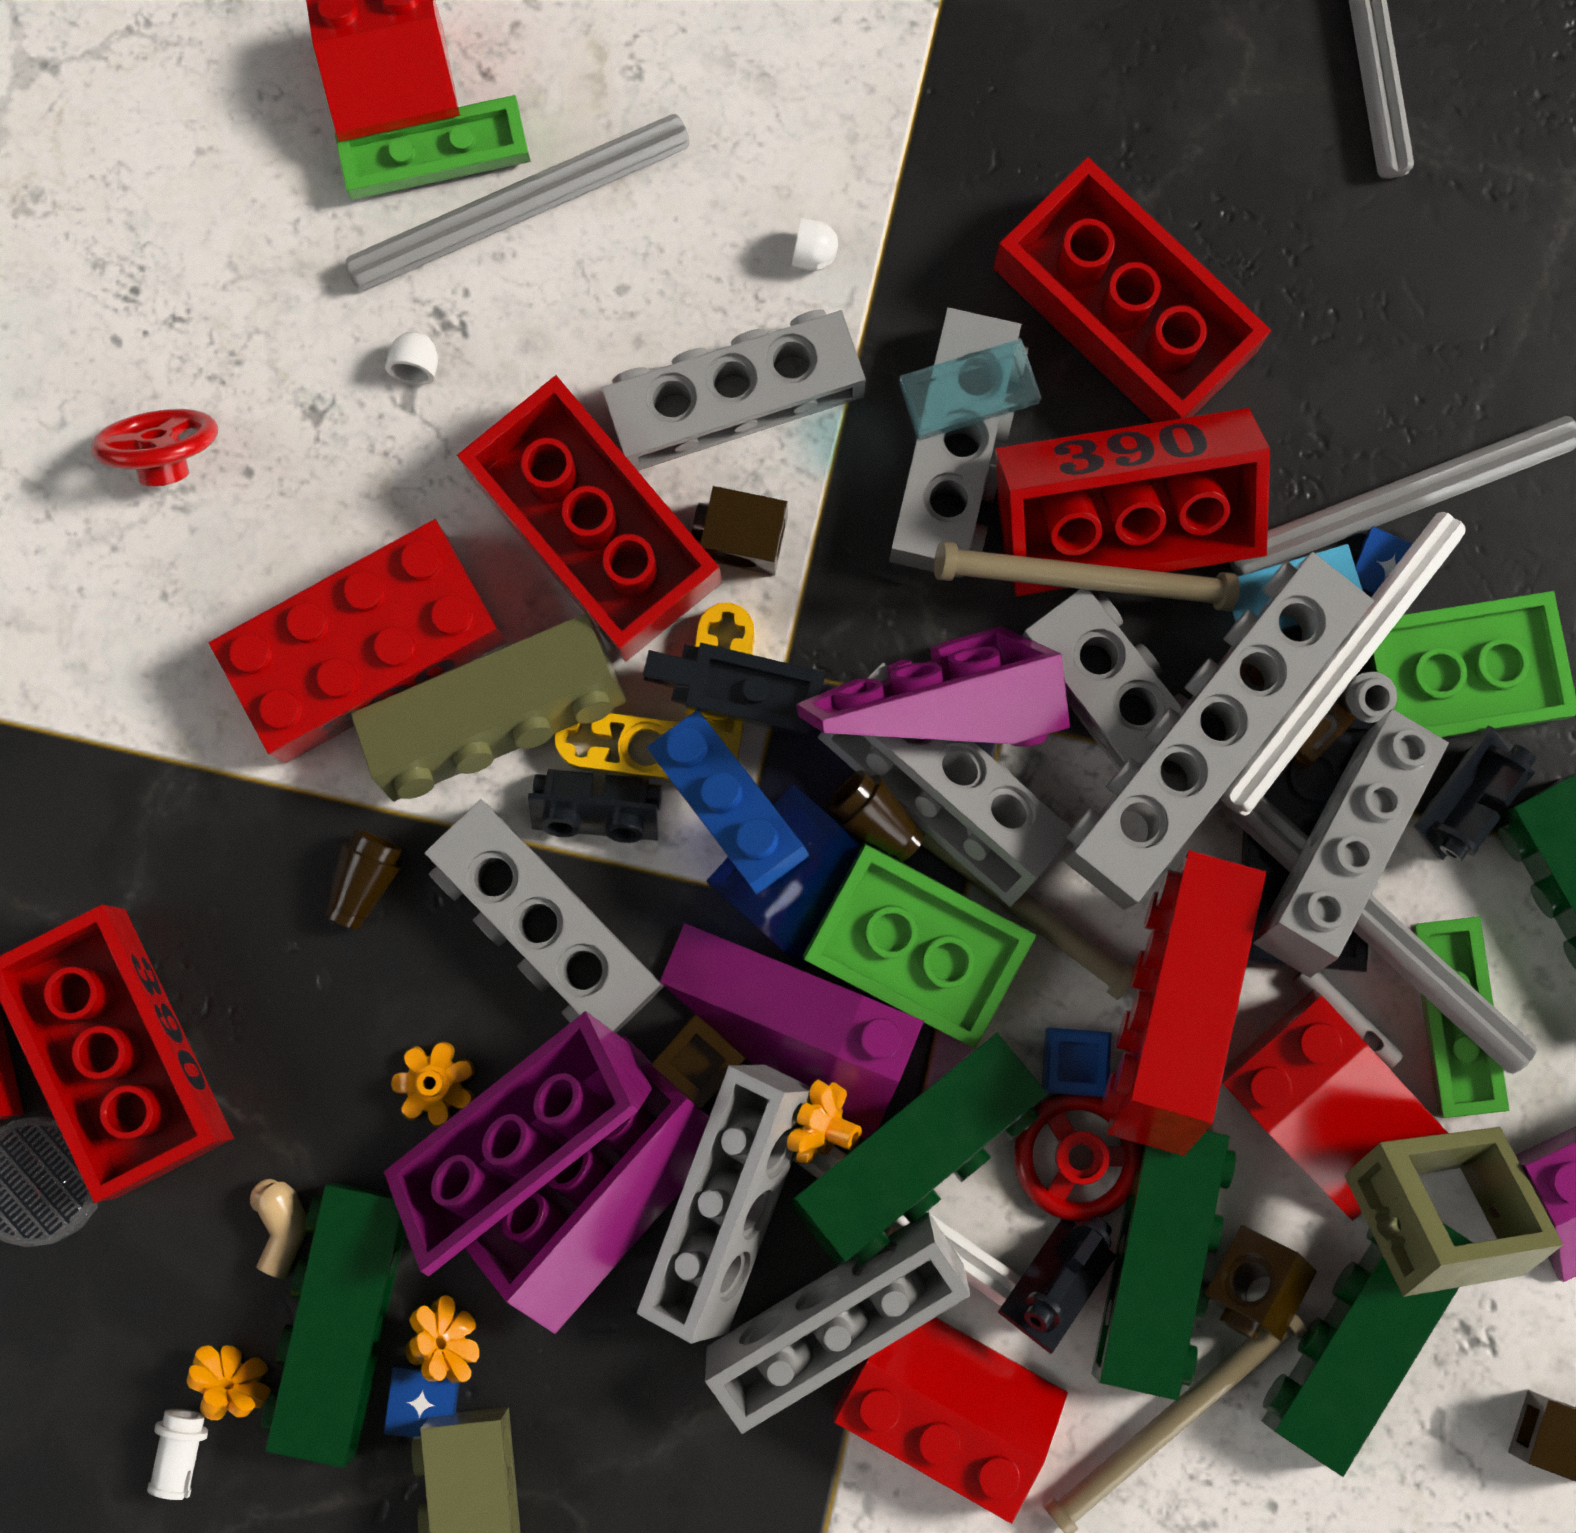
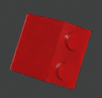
(382, 64)

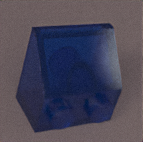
(798, 900)

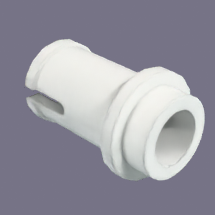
(176, 1453)

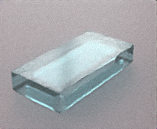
(969, 389)

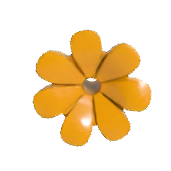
(448, 1086)
(822, 1124)
(442, 1342)
(227, 1382)

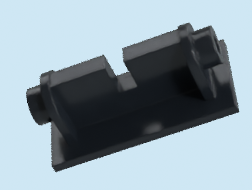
(566, 807)
(1456, 817)
(1060, 1280)

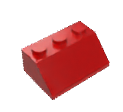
(955, 1414)

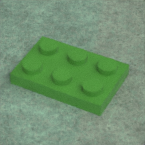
(1480, 666)
(919, 945)

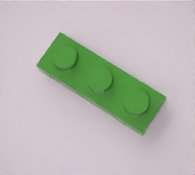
(479, 140)
(1462, 1073)

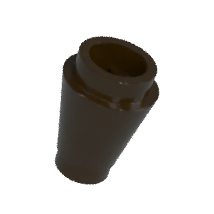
(875, 815)
(361, 877)

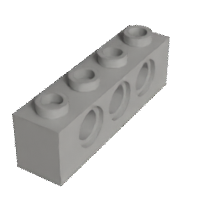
(713, 419)
(939, 471)
(1096, 698)
(963, 804)
(486, 838)
(1351, 844)
(725, 1204)
(835, 1324)

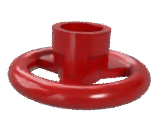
(155, 444)
(1054, 1198)

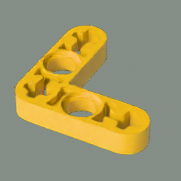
(727, 729)

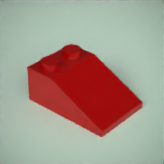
(1324, 1095)

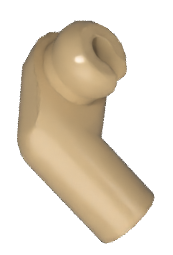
(285, 1222)

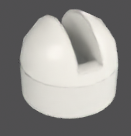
(815, 245)
(412, 359)

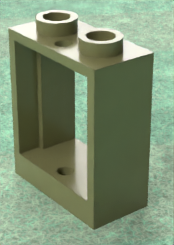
(1422, 1251)

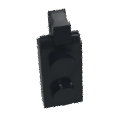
(737, 685)

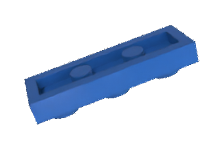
(728, 802)

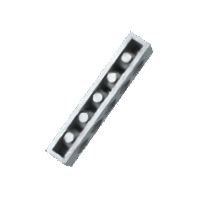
(1327, 611)

